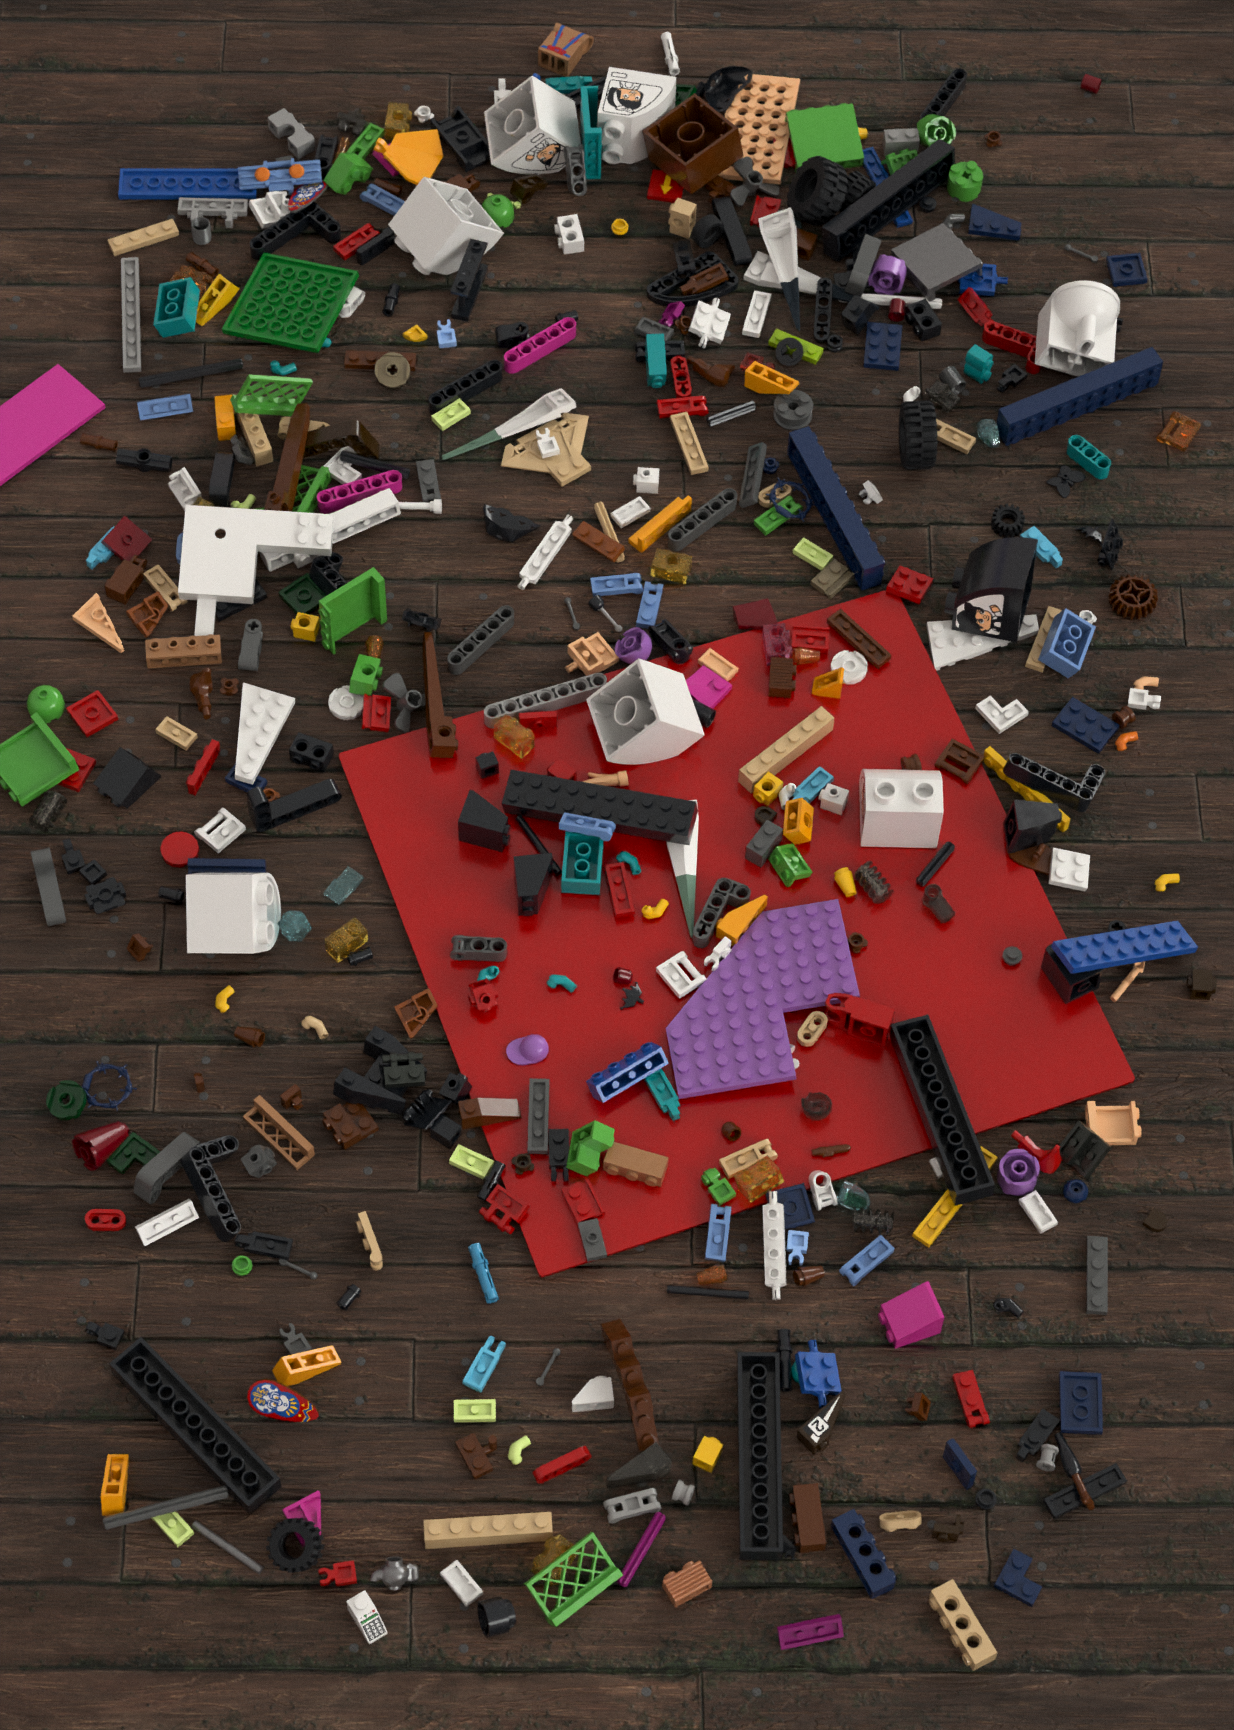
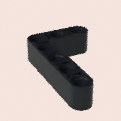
(293, 225)
(1054, 784)
(268, 814)
(210, 1183)

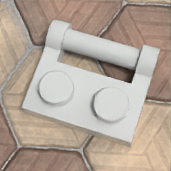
(224, 833)
(676, 977)

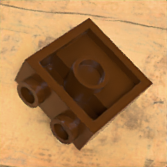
(349, 1123)

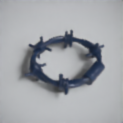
(779, 509)
(101, 1067)

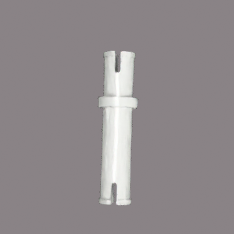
(672, 64)

